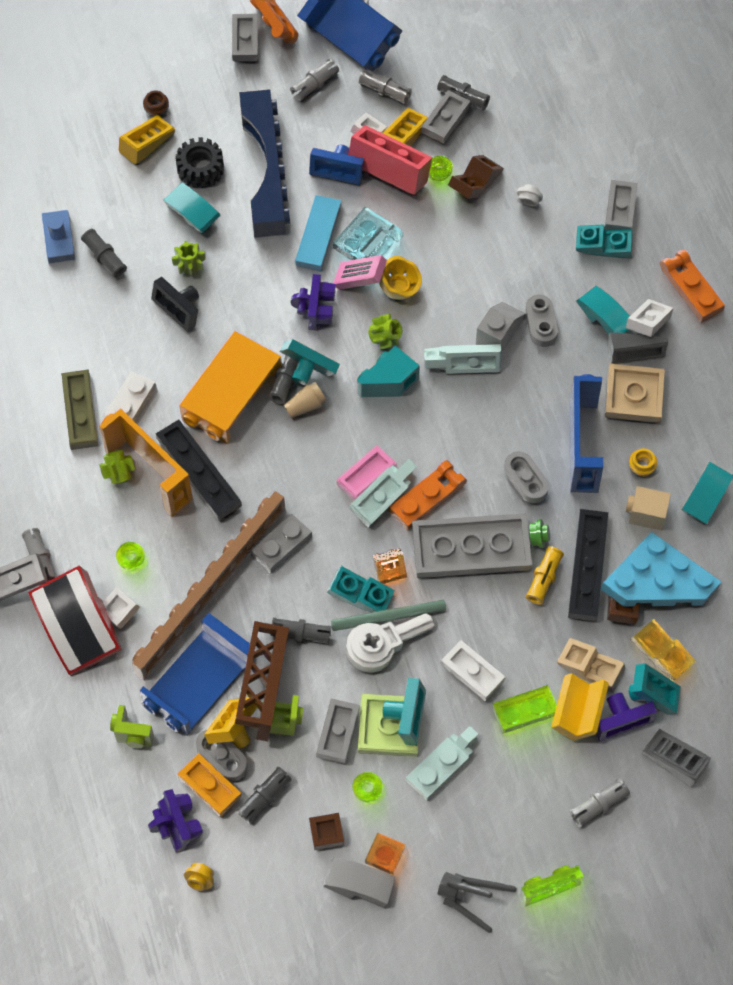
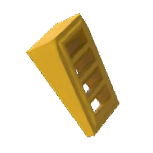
(406, 131)
(136, 151)

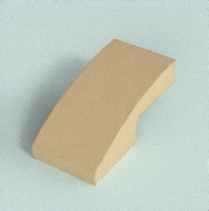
(589, 664)

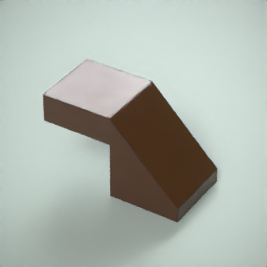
(477, 177)

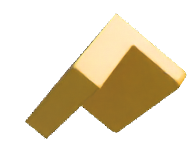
(579, 707)

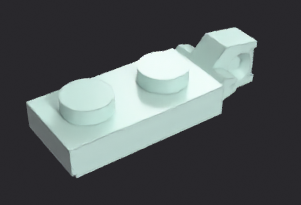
(464, 358)
(382, 493)
(442, 763)

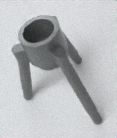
(455, 887)

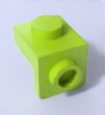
(286, 717)
(133, 734)

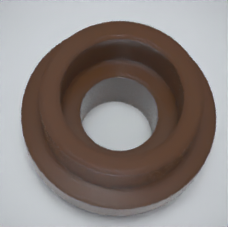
(155, 97)

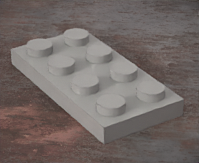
(471, 545)

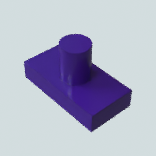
(624, 718)

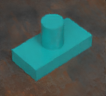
(308, 361)
(655, 687)
(408, 712)

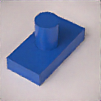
(336, 165)

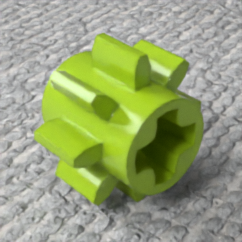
(188, 258)
(385, 331)
(117, 466)

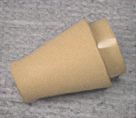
(306, 400)

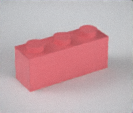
(391, 159)

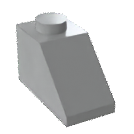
(499, 325)

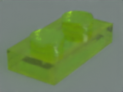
(524, 709)
(561, 880)

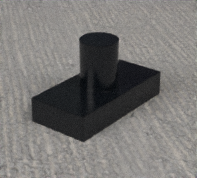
(175, 303)

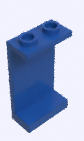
(353, 28)
(584, 471)
(198, 676)

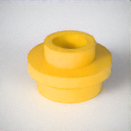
(646, 456)
(199, 876)

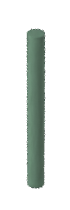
(388, 615)

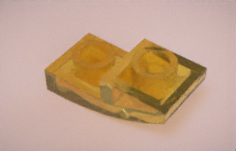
(662, 650)

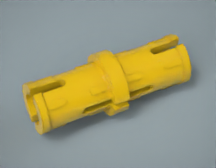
(537, 590)

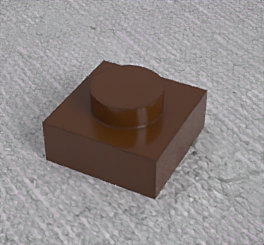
(622, 613)
(326, 831)

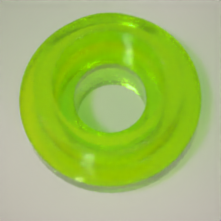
(443, 173)
(130, 548)
(367, 778)

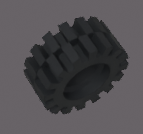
(199, 150)

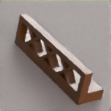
(271, 682)

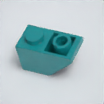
(389, 376)

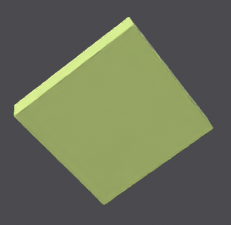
(380, 734)

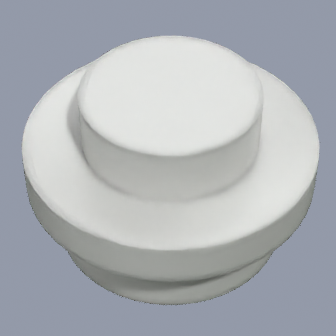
(529, 195)

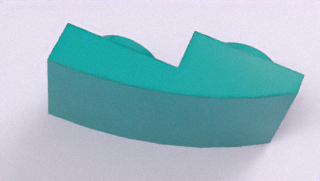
(192, 207)
(605, 243)
(602, 307)
(707, 493)
(360, 592)

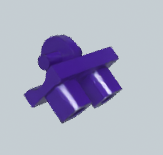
(319, 292)
(170, 821)

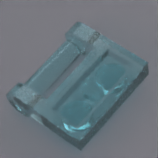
(362, 232)

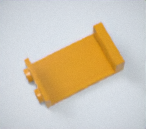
(228, 386)
(176, 488)

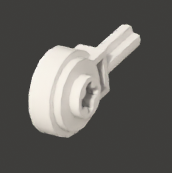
(385, 639)

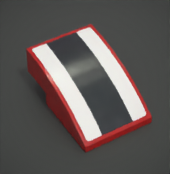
(75, 620)

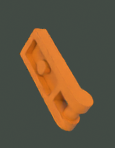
(275, 18)
(692, 286)
(427, 495)

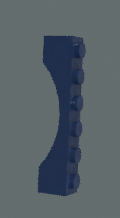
(267, 204)

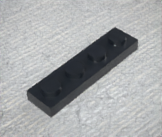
(202, 472)
(588, 565)

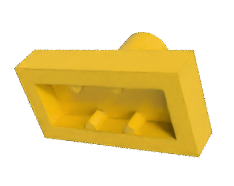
(224, 727)

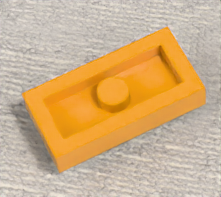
(209, 785)

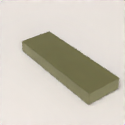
(79, 409)

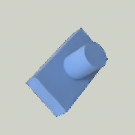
(58, 236)

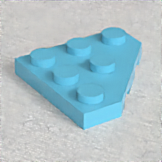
(659, 576)

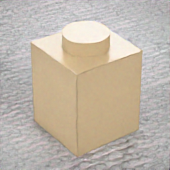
(648, 508)

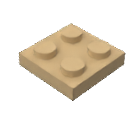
(634, 393)

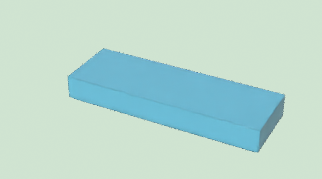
(318, 233)

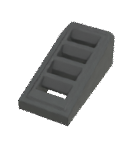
(634, 347)
(681, 747)

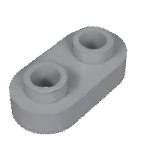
(541, 318)
(526, 479)
(223, 756)

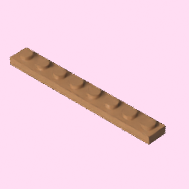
(201, 593)

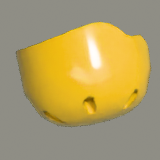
(398, 285)

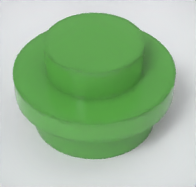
(539, 533)

